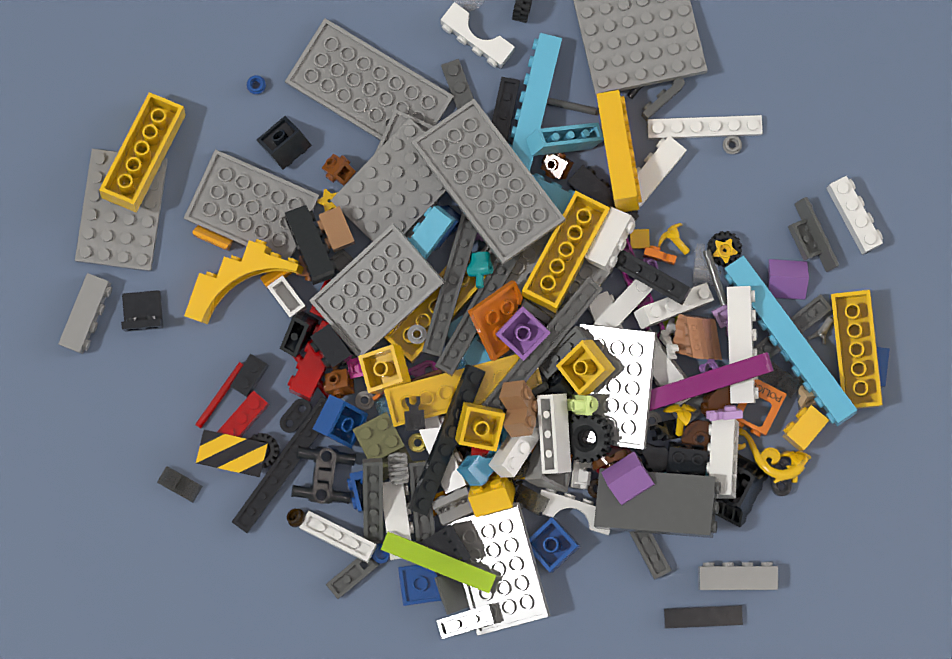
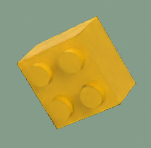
(585, 367)
(384, 368)
(480, 426)
(805, 428)
(493, 496)

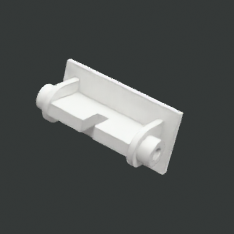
(580, 476)

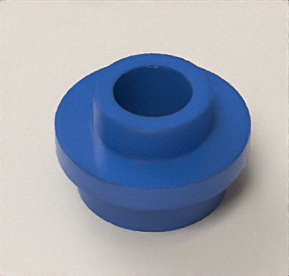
(254, 79)

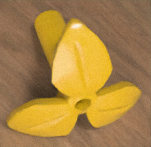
(673, 235)
(683, 416)
(796, 458)

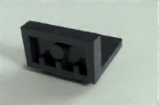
(142, 311)
(687, 458)
(448, 543)

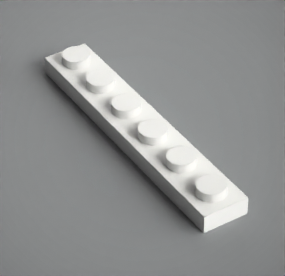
(705, 127)

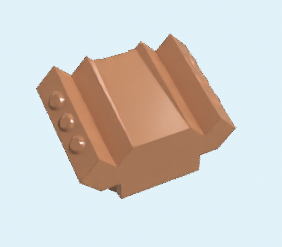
(697, 337)

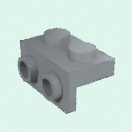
(453, 506)

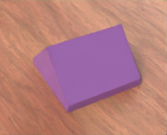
(788, 279)
(523, 333)
(627, 478)

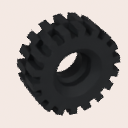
(603, 436)

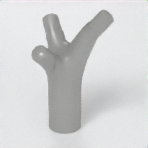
(823, 330)

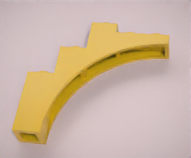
(212, 288)

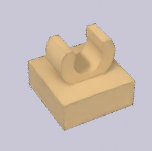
(806, 398)

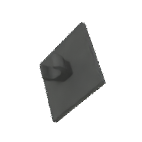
(452, 594)

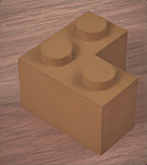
(337, 230)
(520, 407)

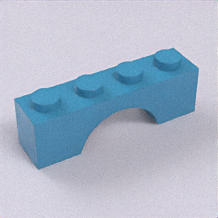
(476, 468)

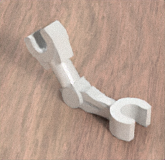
(666, 339)

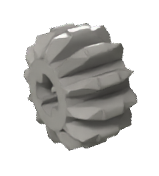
(398, 468)

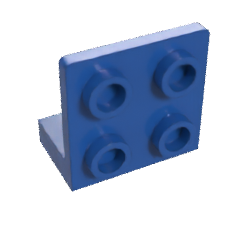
(352, 484)

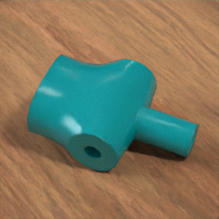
(479, 266)

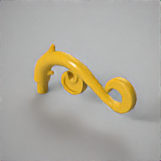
(772, 453)

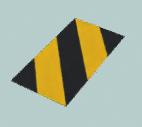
(231, 453)

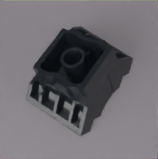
(748, 486)

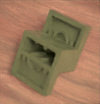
(380, 439)

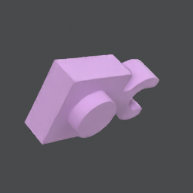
(721, 317)
(729, 412)

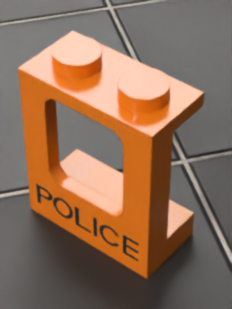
(771, 395)

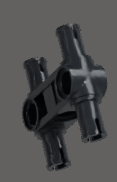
(323, 475)

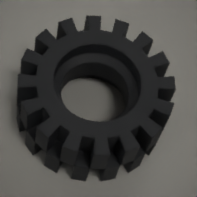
(521, 10)
(723, 237)
(273, 448)

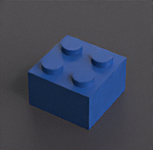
(338, 420)
(552, 544)

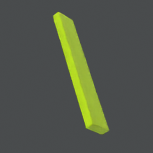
(438, 562)

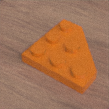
(492, 314)

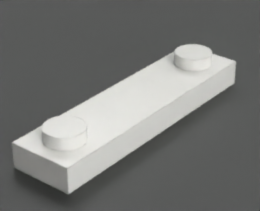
(624, 305)
(338, 536)

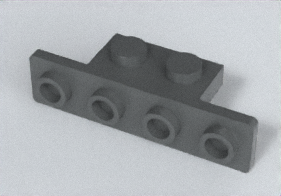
(810, 236)

